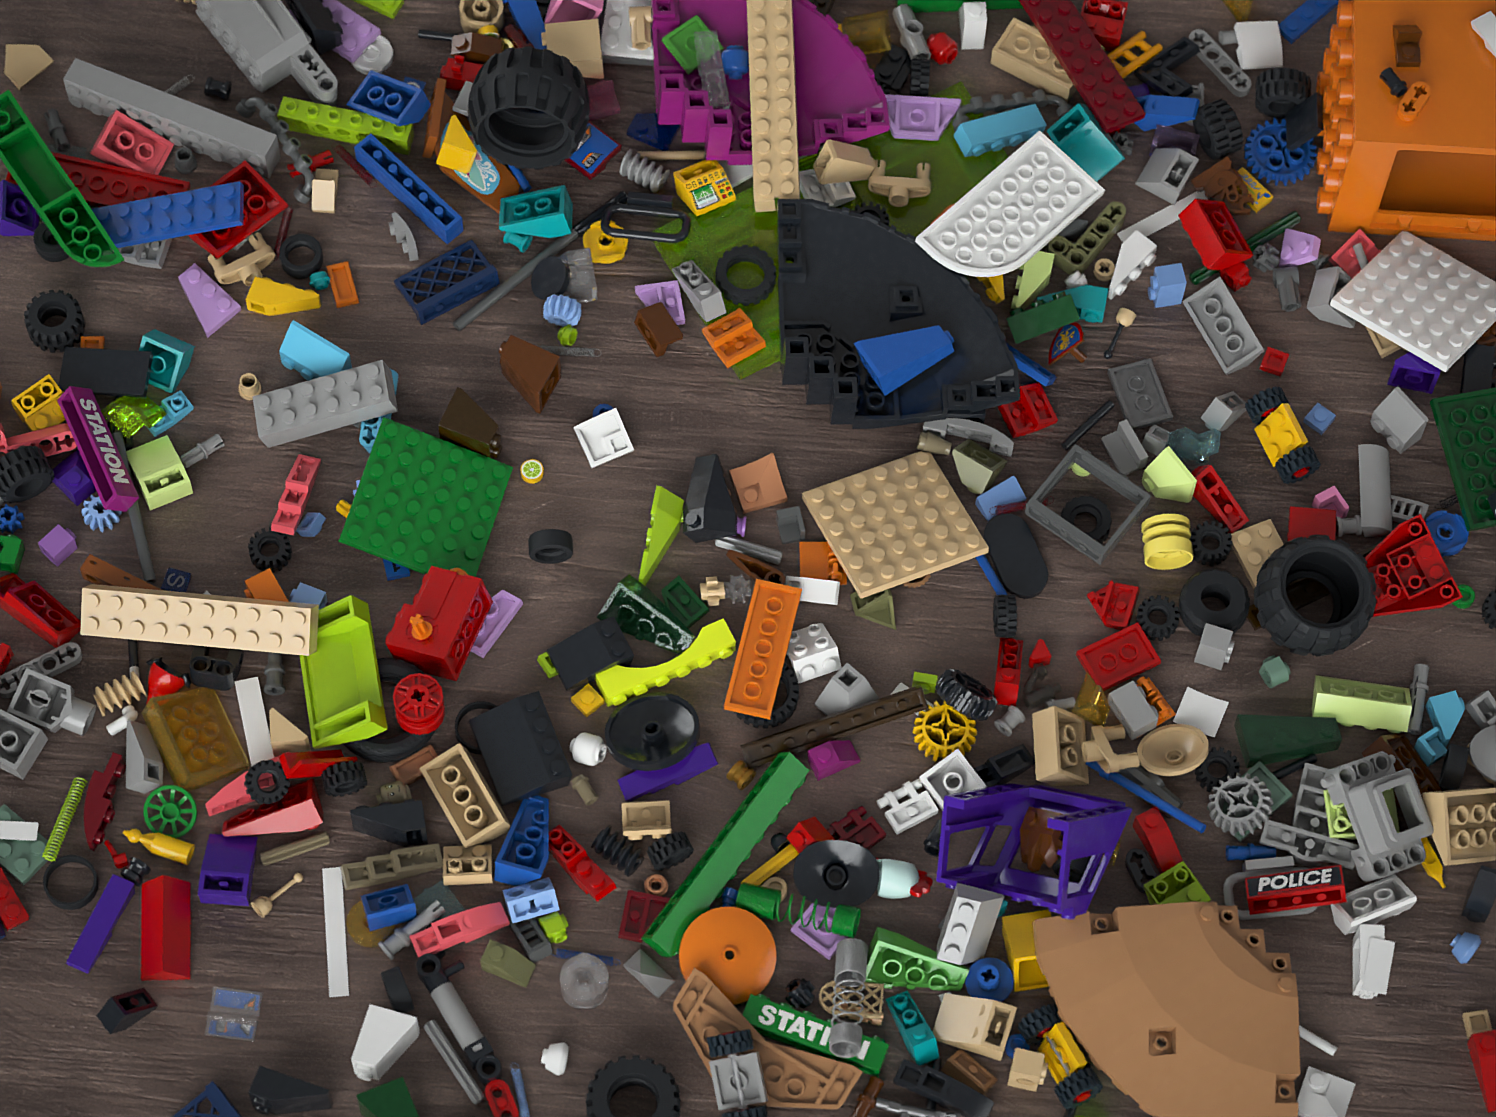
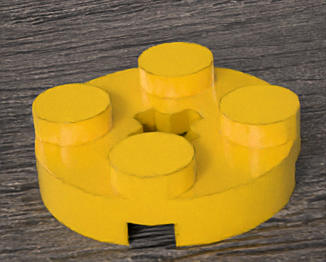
(601, 253)

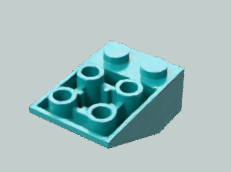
(1086, 142)

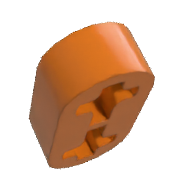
(1409, 98)

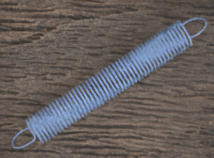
(520, 1092)

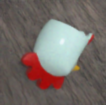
(901, 879)

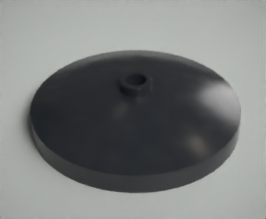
(652, 731)

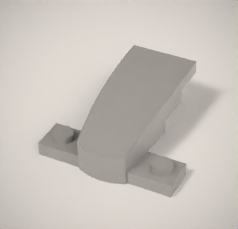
(1309, 833)

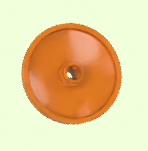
(729, 930)

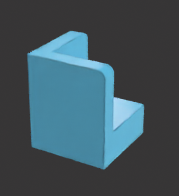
(1430, 747)

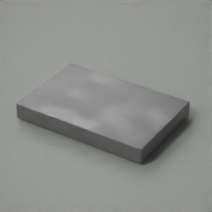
(1140, 394)

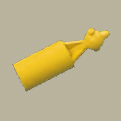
(163, 845)

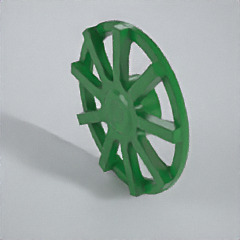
(170, 810)

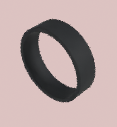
(472, 706)
(63, 860)

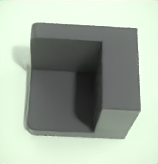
(790, 525)

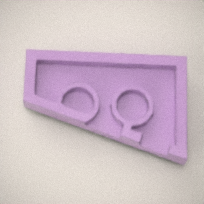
(499, 616)

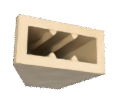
(843, 163)

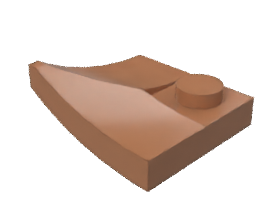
(758, 484)

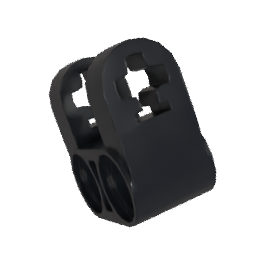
(212, 671)

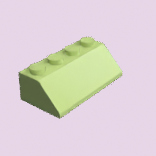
(1362, 704)

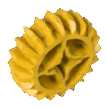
(923, 731)

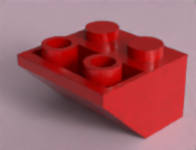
(1105, 21)

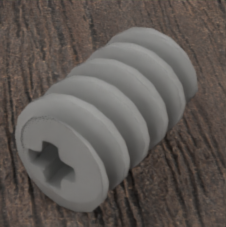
(643, 173)

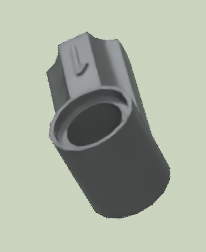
(1287, 282)

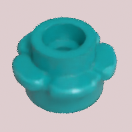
(319, 280)

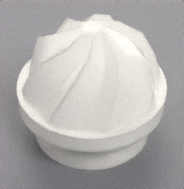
(1075, 280)

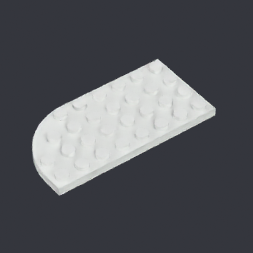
(1011, 211)

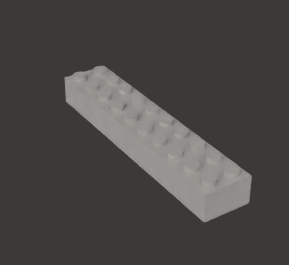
(172, 117)

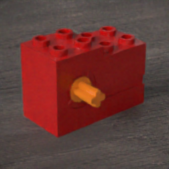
(441, 622)

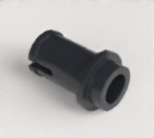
(1396, 86)

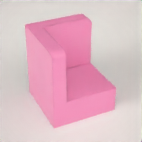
(1331, 500)

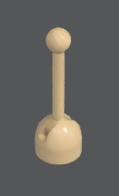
(263, 904)

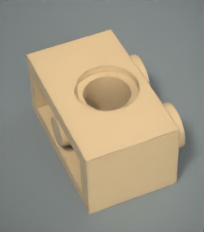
(1027, 1070)

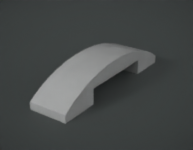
(972, 430)

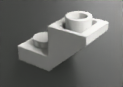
(816, 590)

